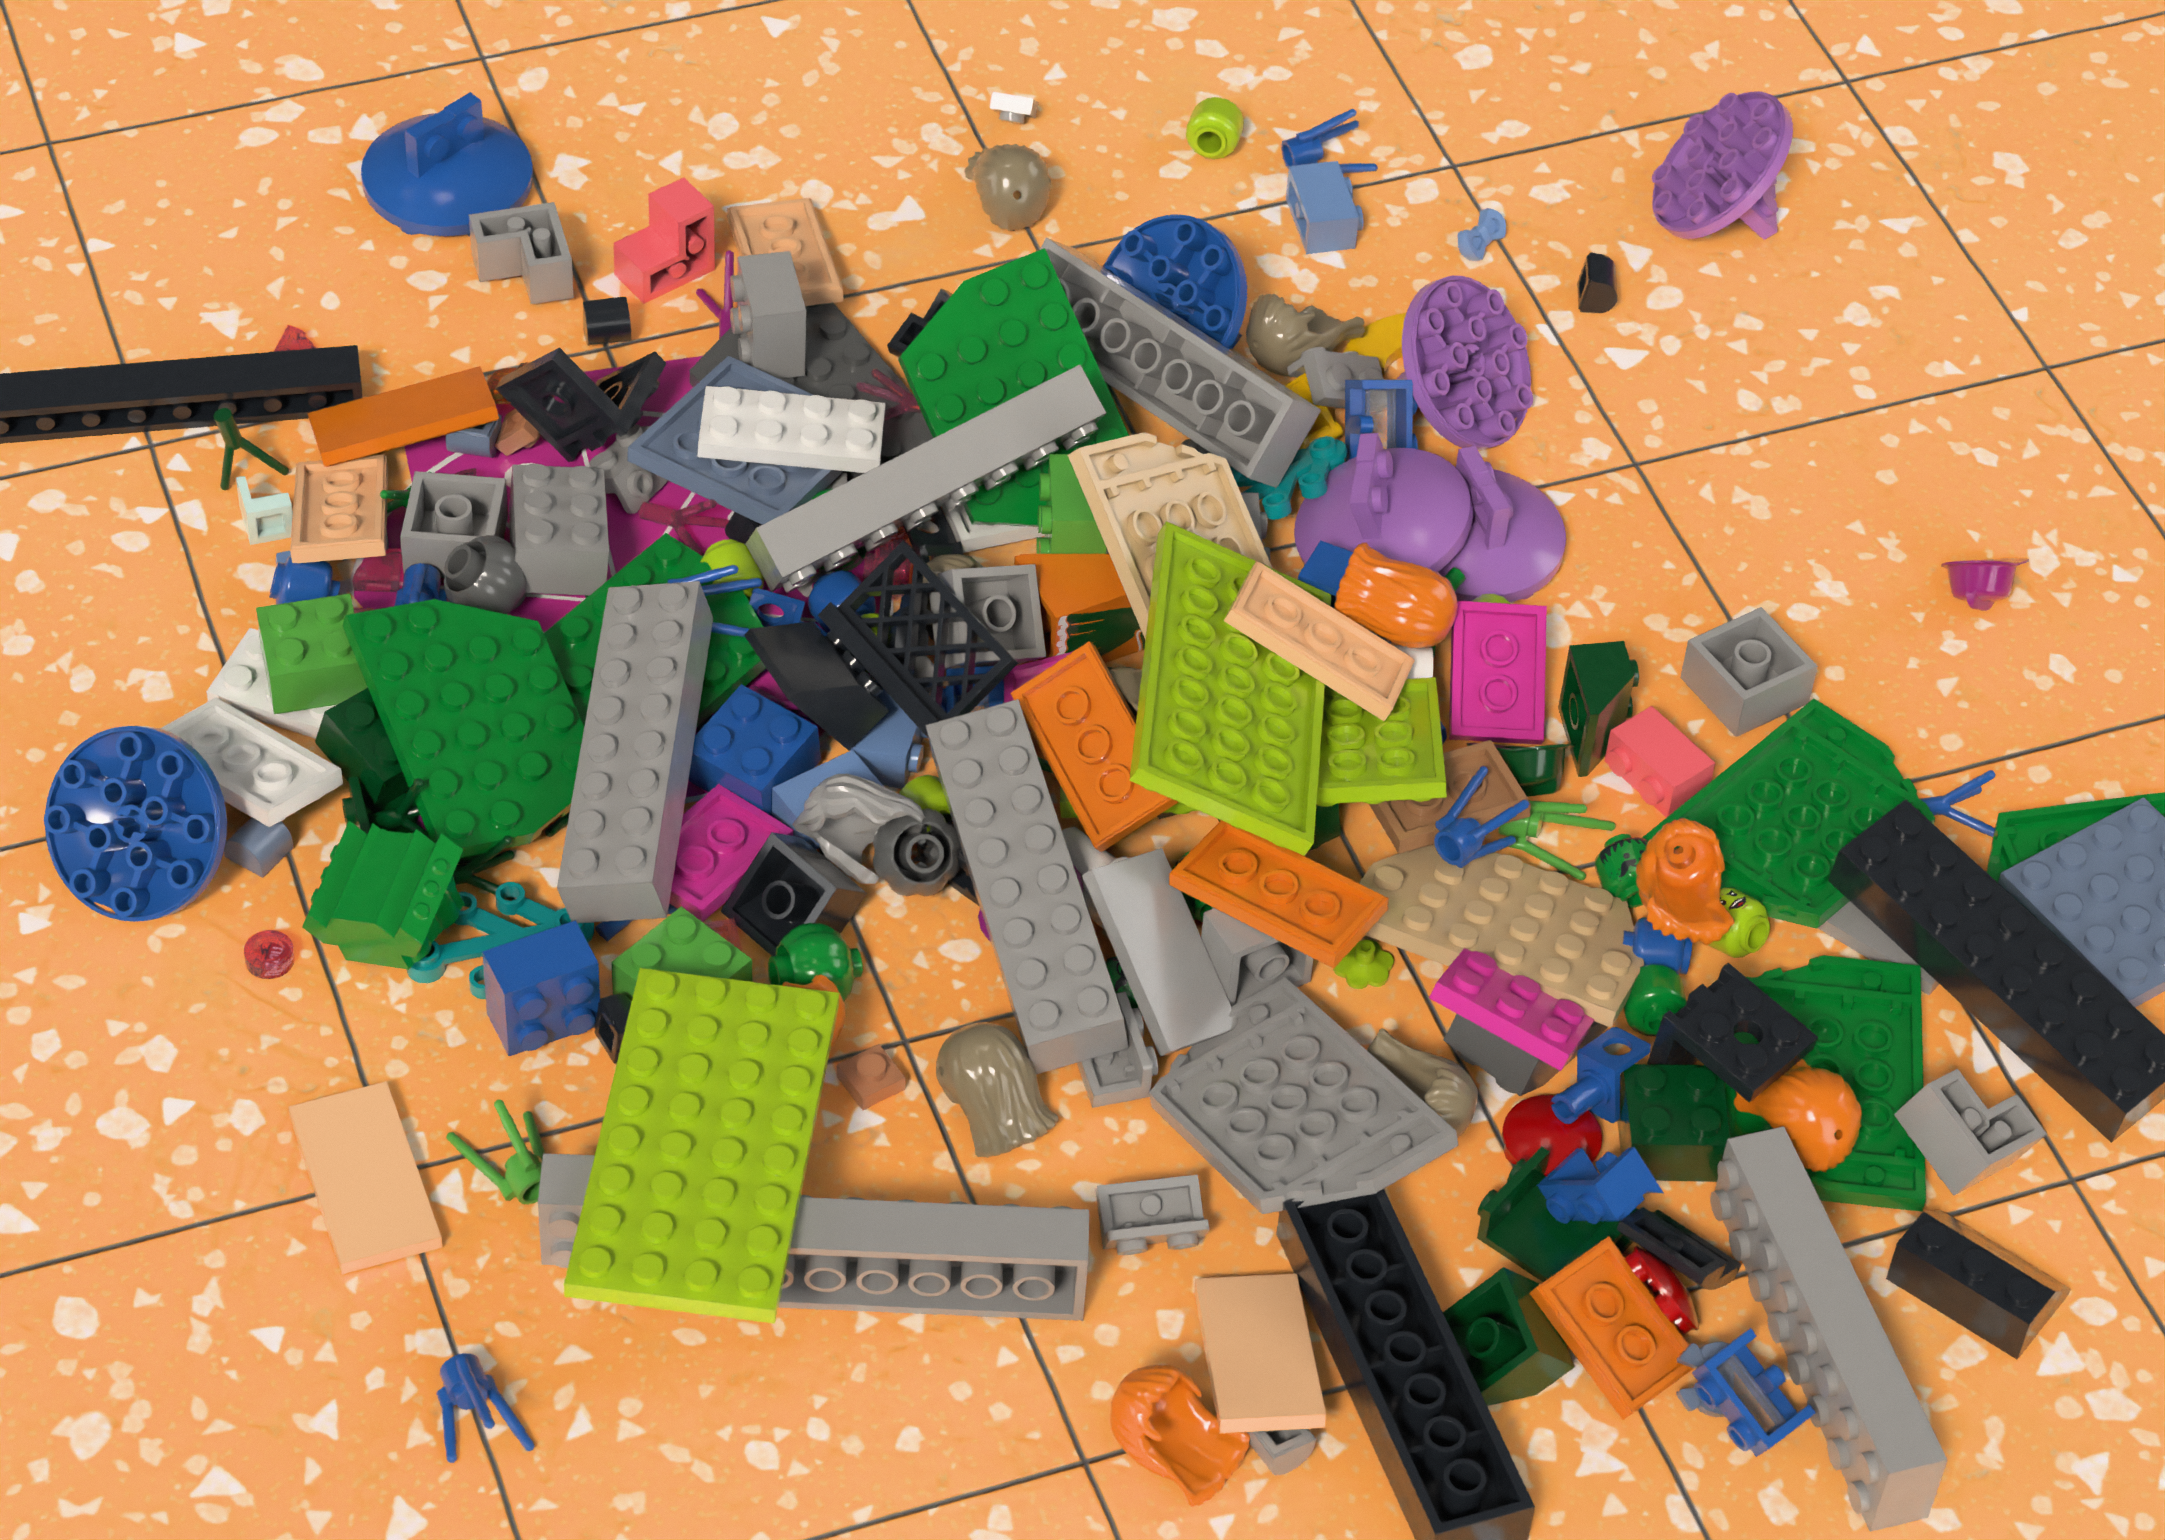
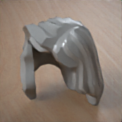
(845, 816)

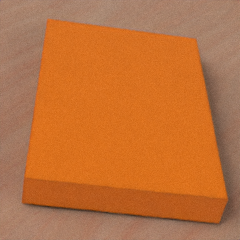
(1613, 1327)

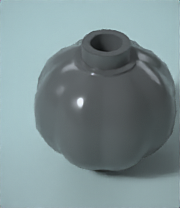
(485, 582)
(930, 868)

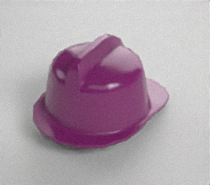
(1982, 580)

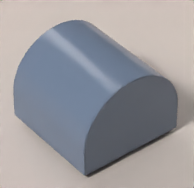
(475, 440)
(259, 846)

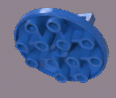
(444, 168)
(1188, 271)
(135, 823)

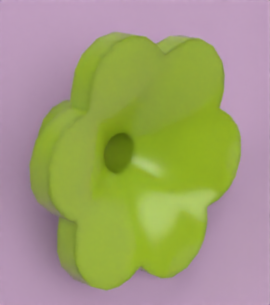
(1365, 965)

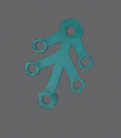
(1308, 465)
(500, 932)

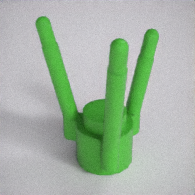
(1550, 812)
(522, 1168)

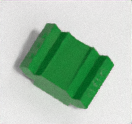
(386, 896)

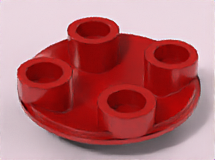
(1535, 1125)
(1660, 1278)

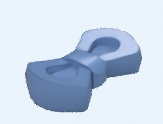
(1490, 227)

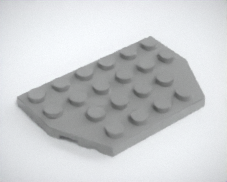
(1297, 1107)

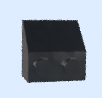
(789, 888)

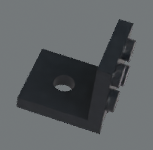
(590, 409)
(1707, 1030)

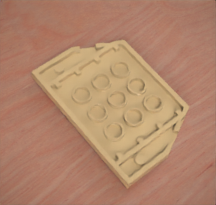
(1142, 484)
(1517, 915)

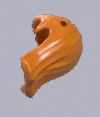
(1396, 599)
(1684, 883)
(1811, 1108)
(1173, 1433)

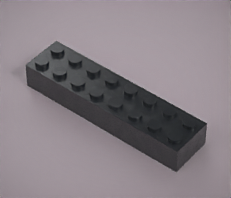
(2005, 968)
(1404, 1371)

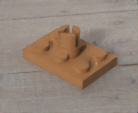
(1412, 822)

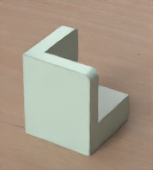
(264, 517)

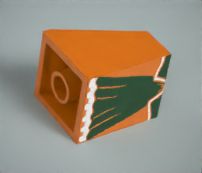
(1083, 604)

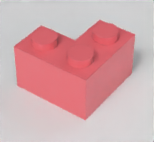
(673, 247)

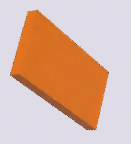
(403, 416)
(1089, 744)
(1279, 893)

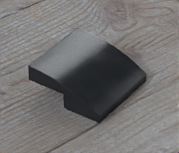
(1680, 1248)

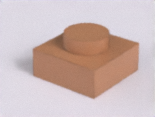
(516, 433)
(870, 1077)

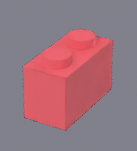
(1658, 760)

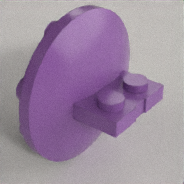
(1725, 168)
(1466, 362)
(1394, 500)
(1513, 535)

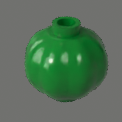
(815, 951)

